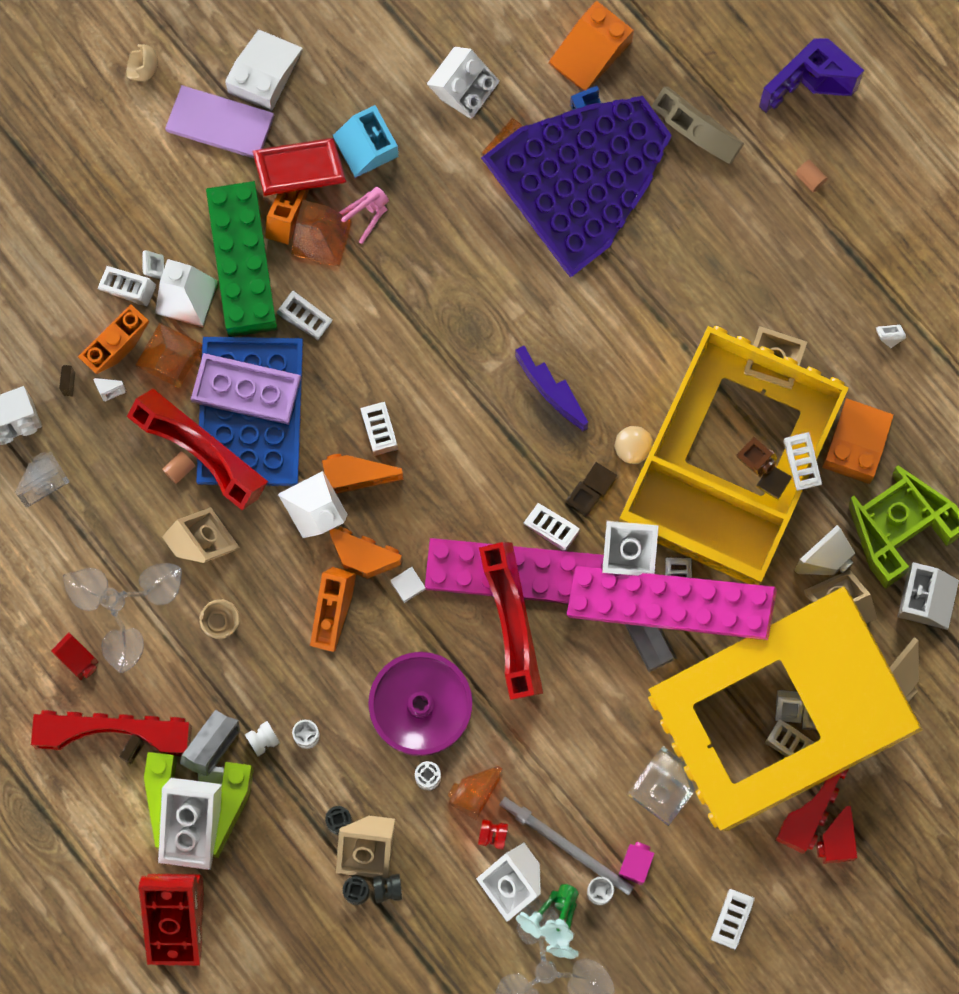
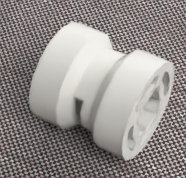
(305, 729)
(263, 738)
(427, 780)
(603, 888)

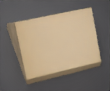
(783, 347)

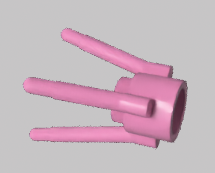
(373, 202)

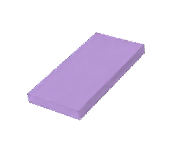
(219, 122)
(246, 388)

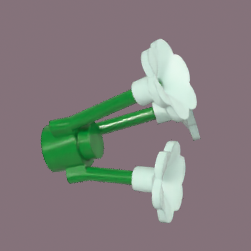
(556, 933)

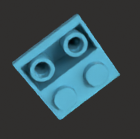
(366, 142)

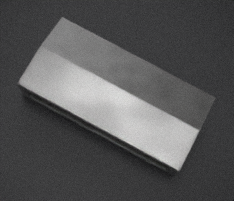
(652, 646)
(210, 743)

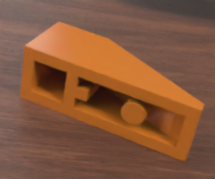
(283, 216)
(354, 473)
(332, 607)

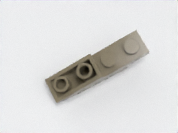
(697, 126)

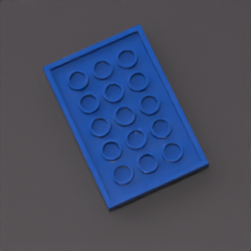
(262, 444)

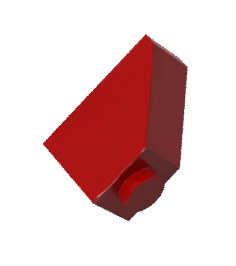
(75, 657)
(838, 840)

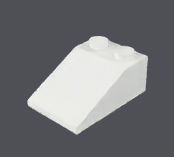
(262, 70)
(189, 822)

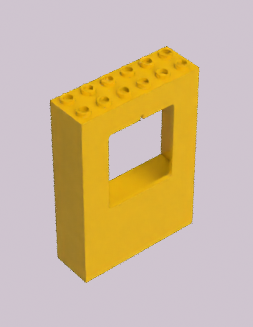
(703, 512)
(840, 683)

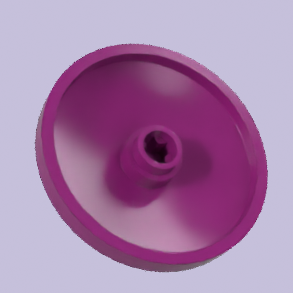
(420, 704)

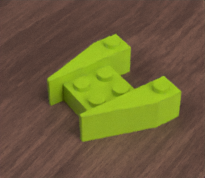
(898, 517)
(234, 795)

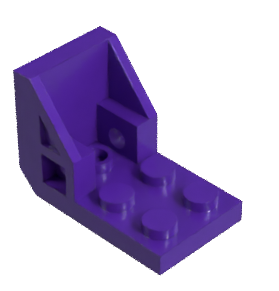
(832, 68)

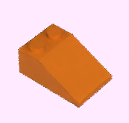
(592, 46)
(858, 441)

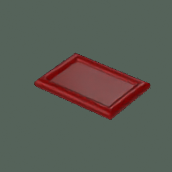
(299, 166)

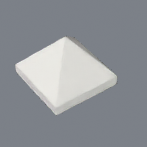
(153, 264)
(891, 334)

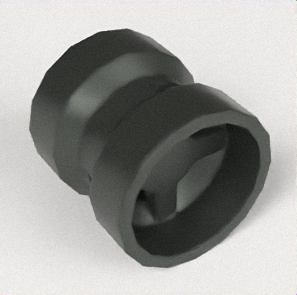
(336, 822)
(393, 885)
(359, 891)

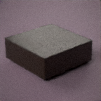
(67, 380)
(599, 479)
(774, 482)
(582, 499)
(131, 749)

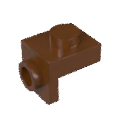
(757, 457)

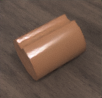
(811, 175)
(178, 467)

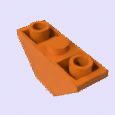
(115, 341)
(362, 554)

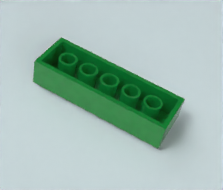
(241, 259)

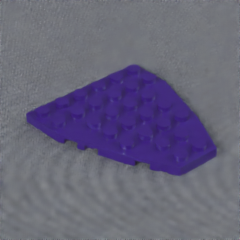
(581, 174)

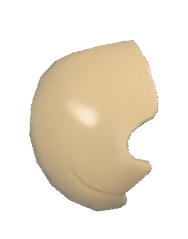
(142, 63)
(633, 444)
(219, 619)

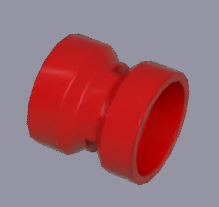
(487, 831)

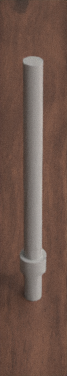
(524, 816)

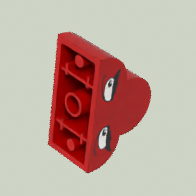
(172, 918)

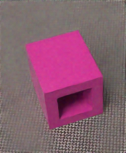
(636, 863)

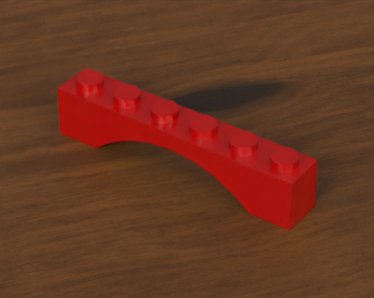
(160, 417)
(520, 658)
(58, 731)
(800, 825)

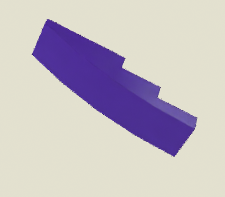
(558, 394)

